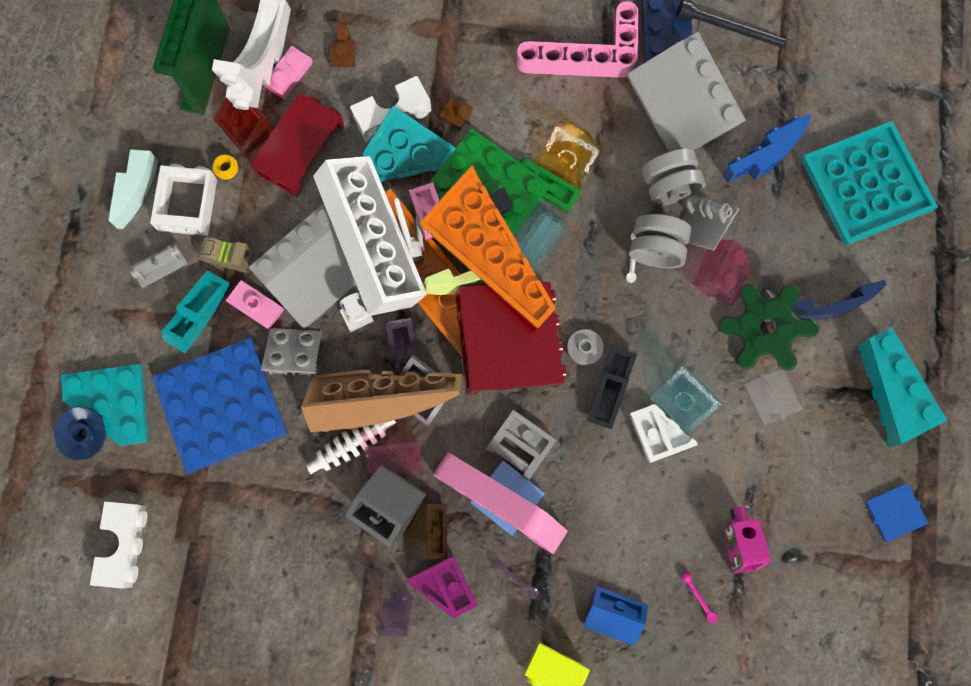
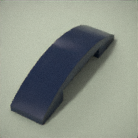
(806, 309)

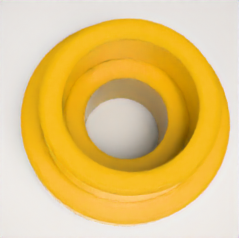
(222, 161)

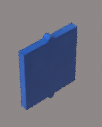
(896, 512)

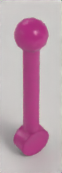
(710, 616)

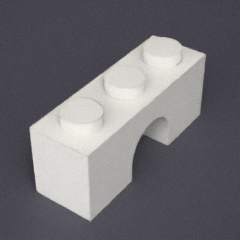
(412, 101)
(121, 567)

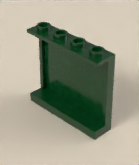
(189, 44)

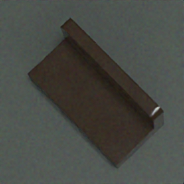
(427, 533)

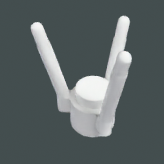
(415, 247)

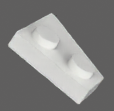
(659, 434)

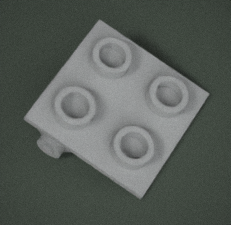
(707, 220)
(291, 352)

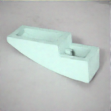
(132, 187)

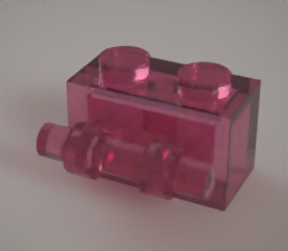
(723, 271)

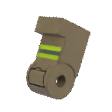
(225, 254)

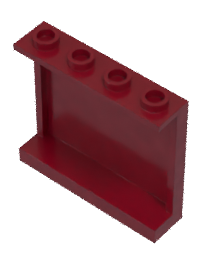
(502, 346)

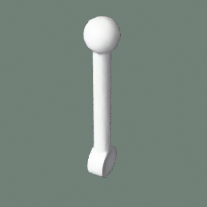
(631, 276)

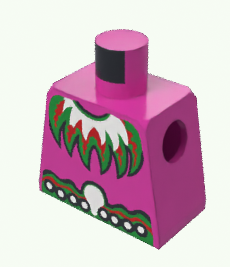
(746, 551)

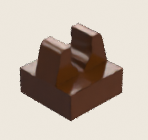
(455, 113)

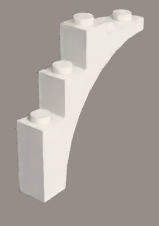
(255, 63)

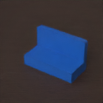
(616, 616)

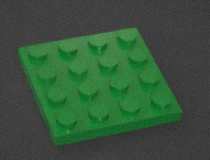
(495, 171)

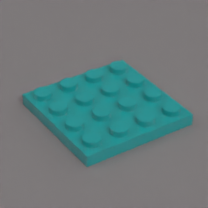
(868, 183)

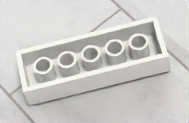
(369, 235)

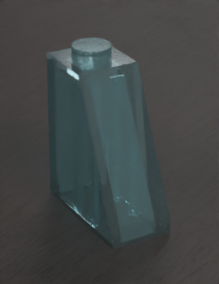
(542, 239)

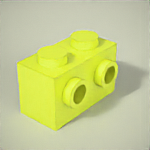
(554, 669)

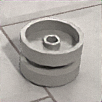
(673, 177)
(660, 241)

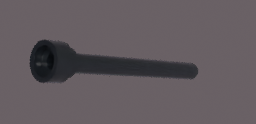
(687, 10)

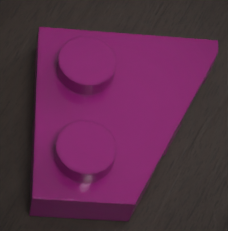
(445, 587)

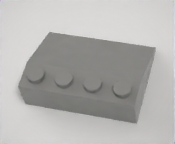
(686, 95)
(306, 269)

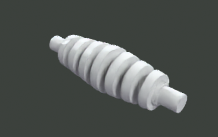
(350, 444)

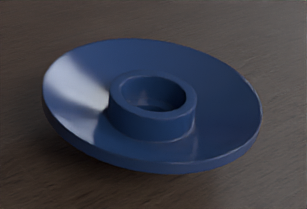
(69, 434)

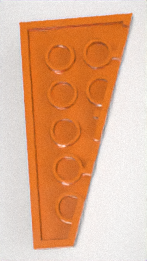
(479, 237)

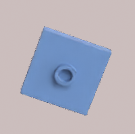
(517, 483)

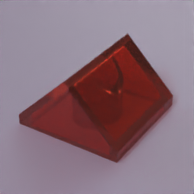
(244, 127)

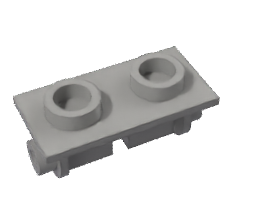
(158, 265)

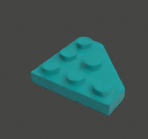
(405, 147)
(115, 396)

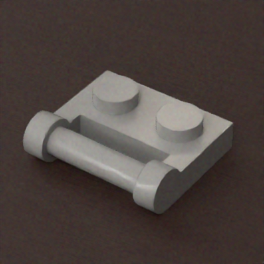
(525, 436)

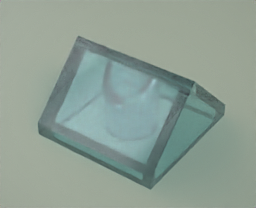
(686, 400)

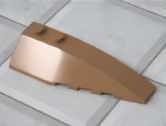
(368, 399)

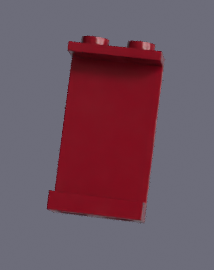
(296, 143)

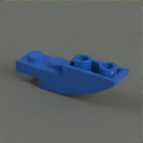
(771, 150)

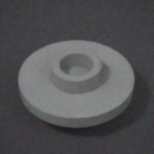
(585, 347)

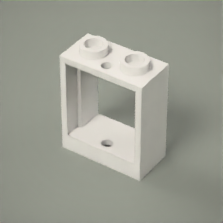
(181, 224)

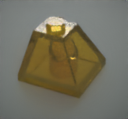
(569, 153)

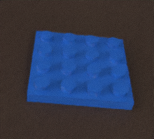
(219, 405)

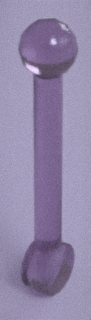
(532, 592)

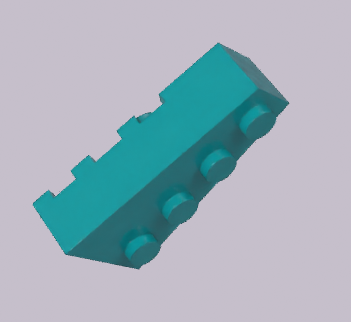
(900, 391)

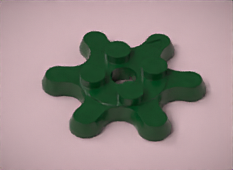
(787, 329)

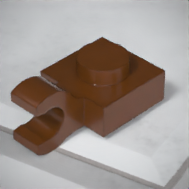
(342, 50)

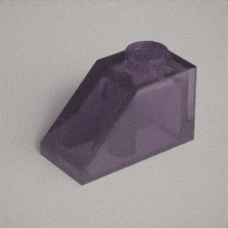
(396, 615)

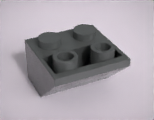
(385, 505)

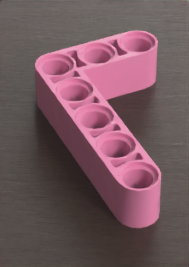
(587, 52)
(501, 502)

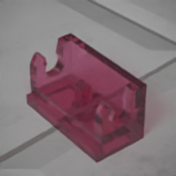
(396, 457)

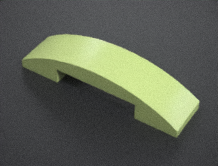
(445, 283)

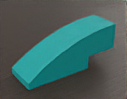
(195, 312)

